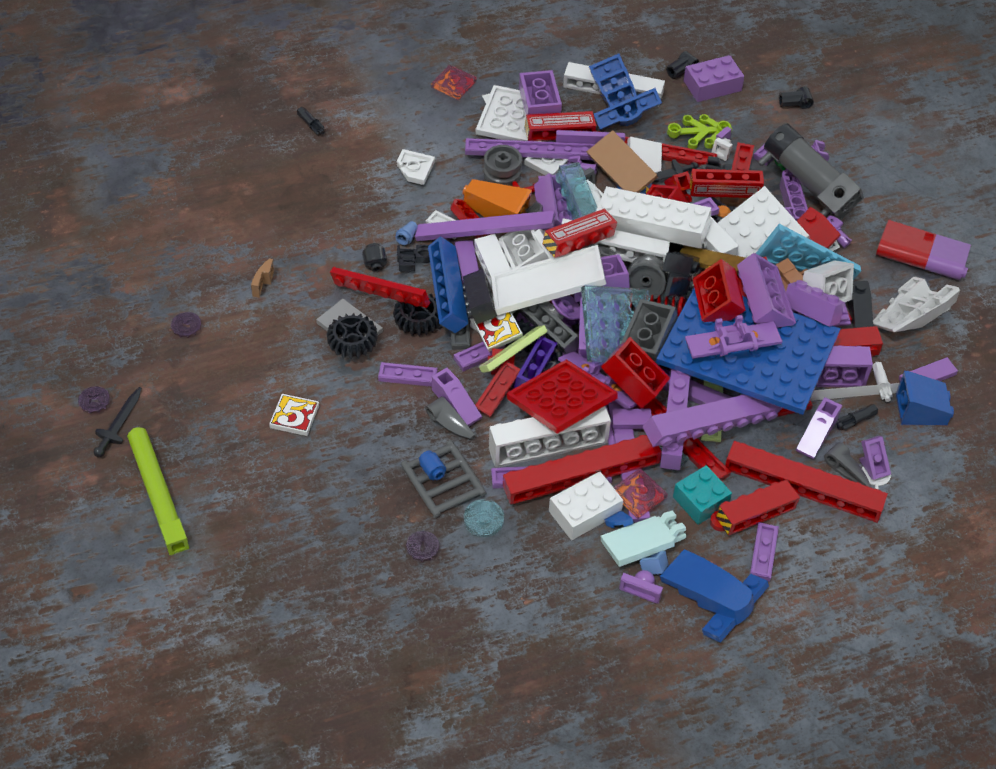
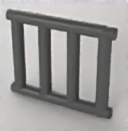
(427, 495)

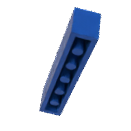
(447, 285)

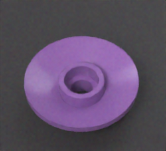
(567, 307)

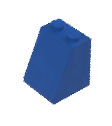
(923, 400)

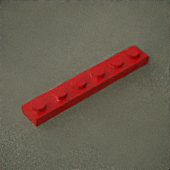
(380, 287)

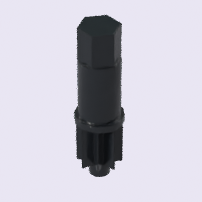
(311, 121)
(857, 416)

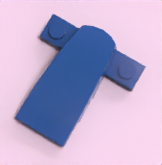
(619, 94)
(714, 591)

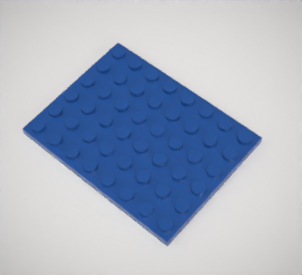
(774, 373)

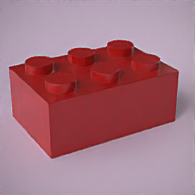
(635, 372)

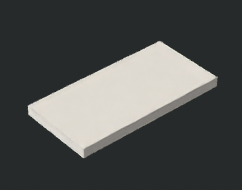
(547, 279)

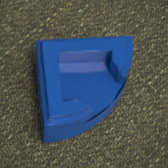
(619, 518)

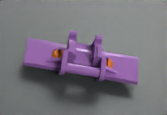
(733, 338)
(593, 369)

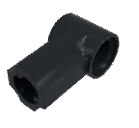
(678, 67)
(800, 97)

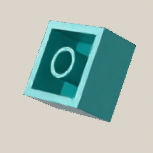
(701, 494)

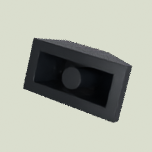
(681, 263)

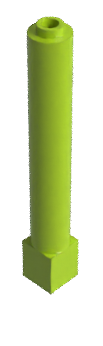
(158, 491)

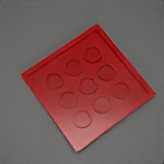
(562, 396)

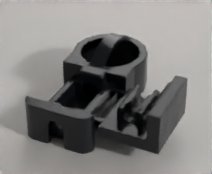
(408, 257)

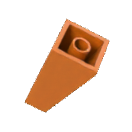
(496, 199)

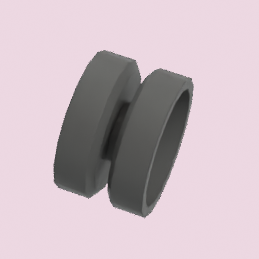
(502, 165)
(649, 267)

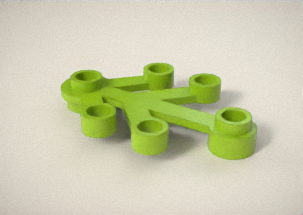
(699, 128)

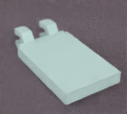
(643, 538)

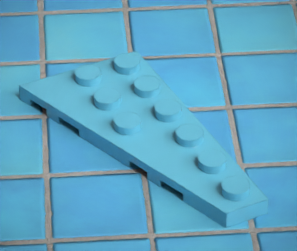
(801, 251)

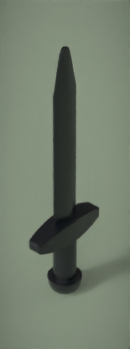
(676, 169)
(110, 435)

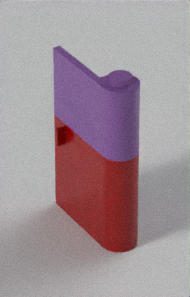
(924, 250)

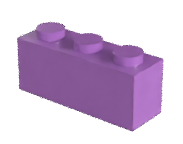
(815, 303)

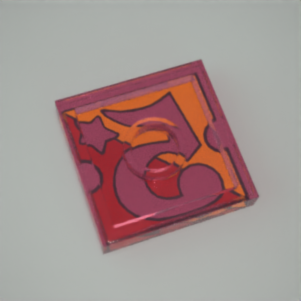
(453, 82)
(640, 493)

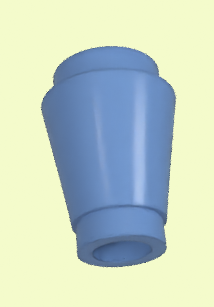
(406, 233)

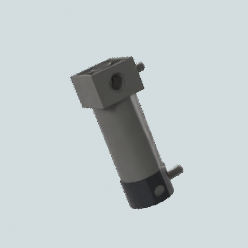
(813, 171)

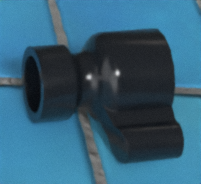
(714, 163)

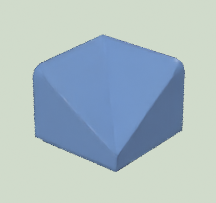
(655, 563)

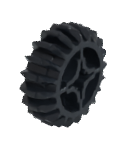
(418, 319)
(352, 341)

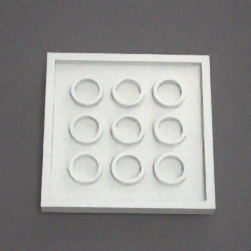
(503, 115)
(755, 221)

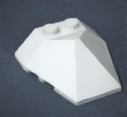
(915, 306)

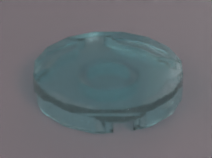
(483, 518)

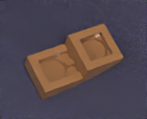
(263, 276)

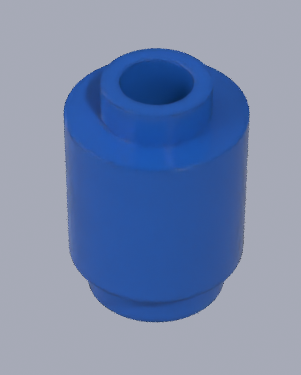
(432, 465)

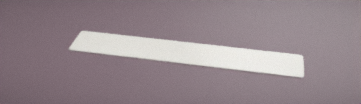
(852, 391)

